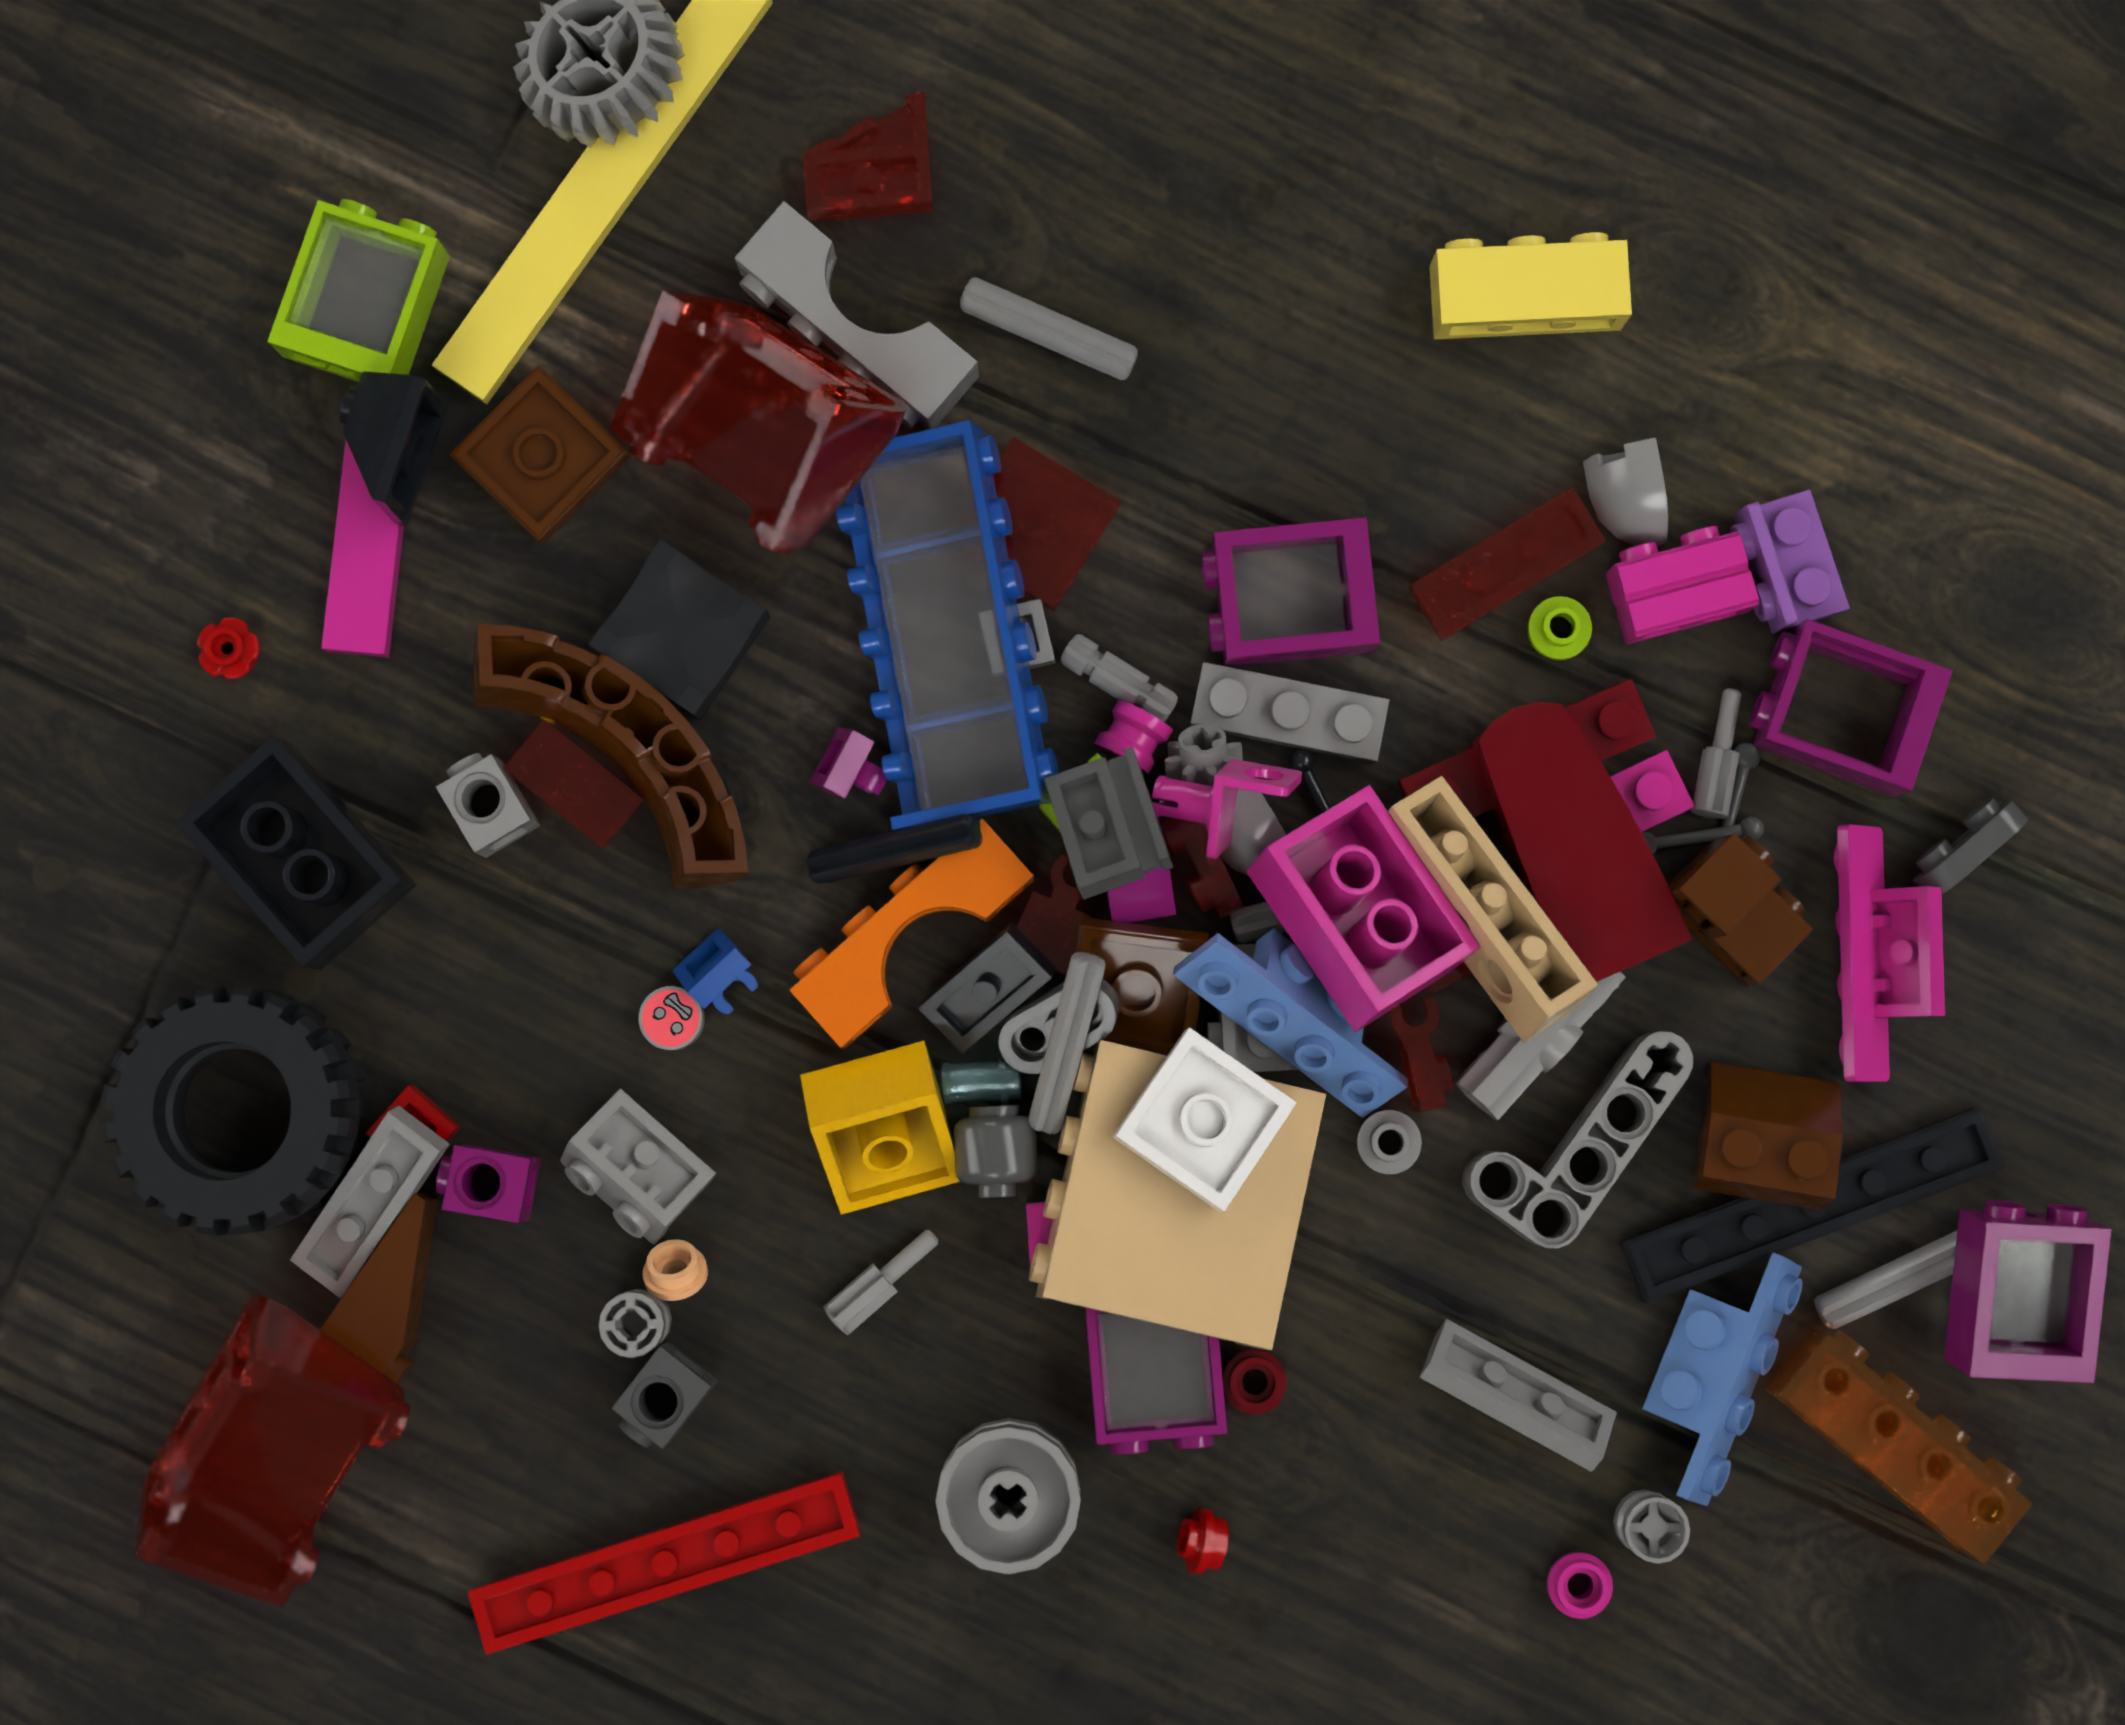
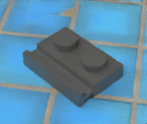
(1107, 823)

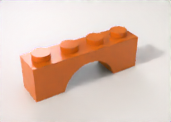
(849, 985)

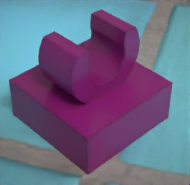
(846, 765)

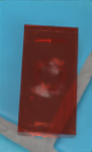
(574, 784)

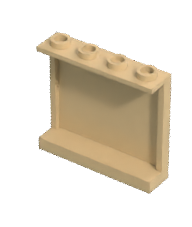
(1148, 1246)

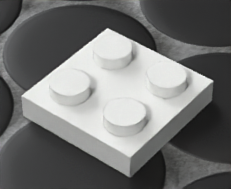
(1204, 1120)

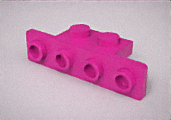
(1886, 953)

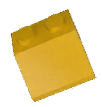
(880, 1127)

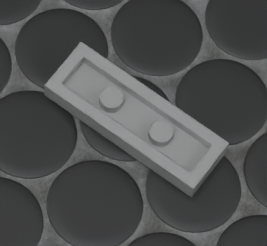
(1290, 712)
(369, 1200)
(1519, 1395)

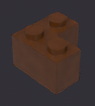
(1735, 911)

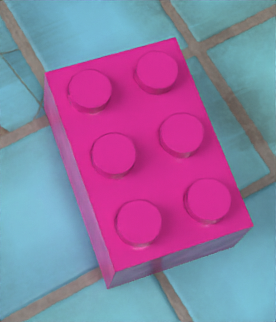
(1362, 908)

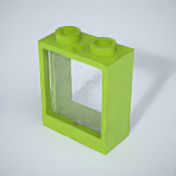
(359, 292)

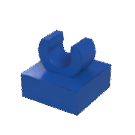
(712, 969)

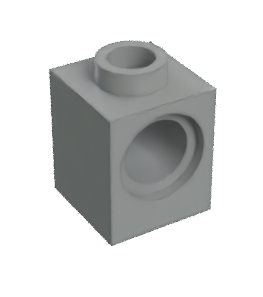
(506, 824)

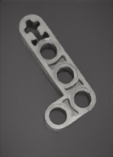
(1592, 1131)

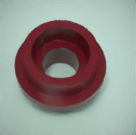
(1263, 1400)

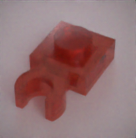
(1053, 921)

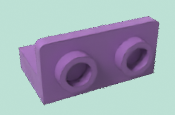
(1790, 561)

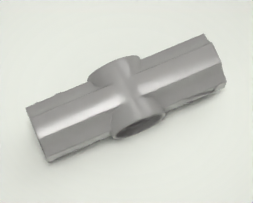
(1511, 1066)

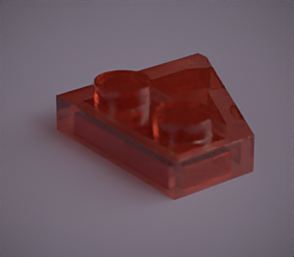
(872, 168)

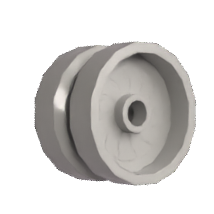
(1002, 1534)

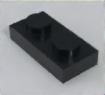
(987, 988)

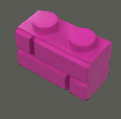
(1682, 585)

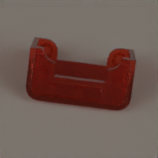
(754, 413)
(263, 1454)

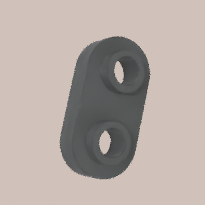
(1987, 830)
(1040, 1013)

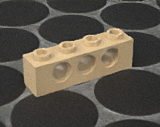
(1521, 954)

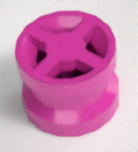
(1133, 729)

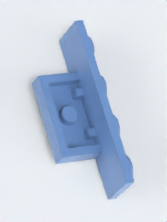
(1293, 1015)
(1714, 1369)

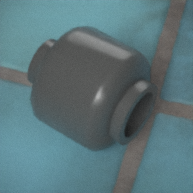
(995, 1150)

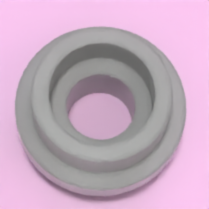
(1368, 1142)

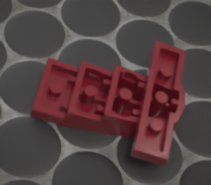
(1570, 824)

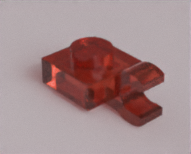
(1426, 1073)

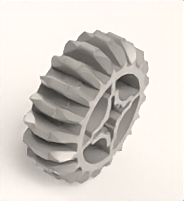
(580, 94)

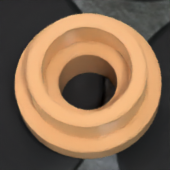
(674, 1270)

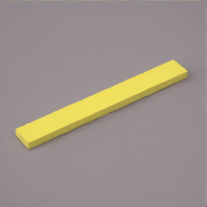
(589, 207)

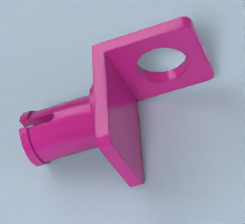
(1217, 803)

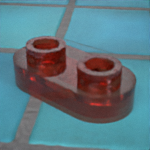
(1211, 883)

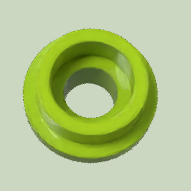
(1546, 642)

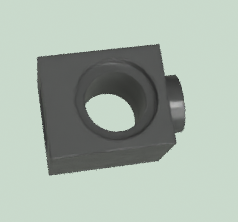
(683, 1376)

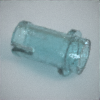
(981, 1082)

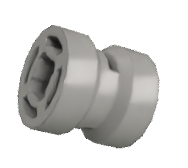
(647, 1322)
(1663, 1529)

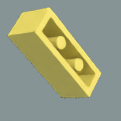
(1530, 287)

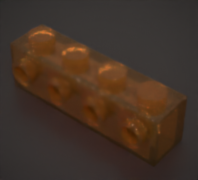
(1899, 1445)

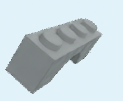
(793, 268)

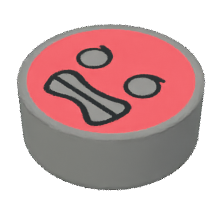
(671, 1018)

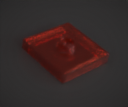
(1053, 520)

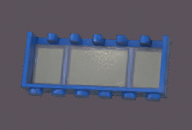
(947, 628)

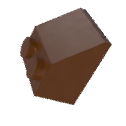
(1770, 1137)

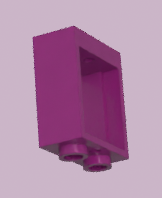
(1912, 725)

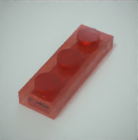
(1506, 564)

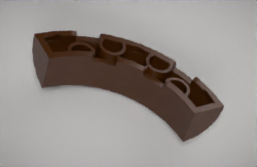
(633, 728)

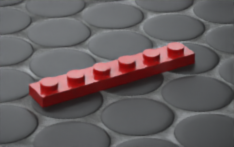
(664, 1562)

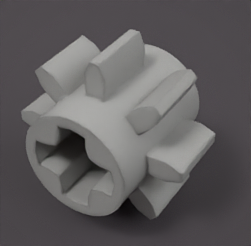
(1200, 754)

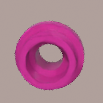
(1596, 1596)

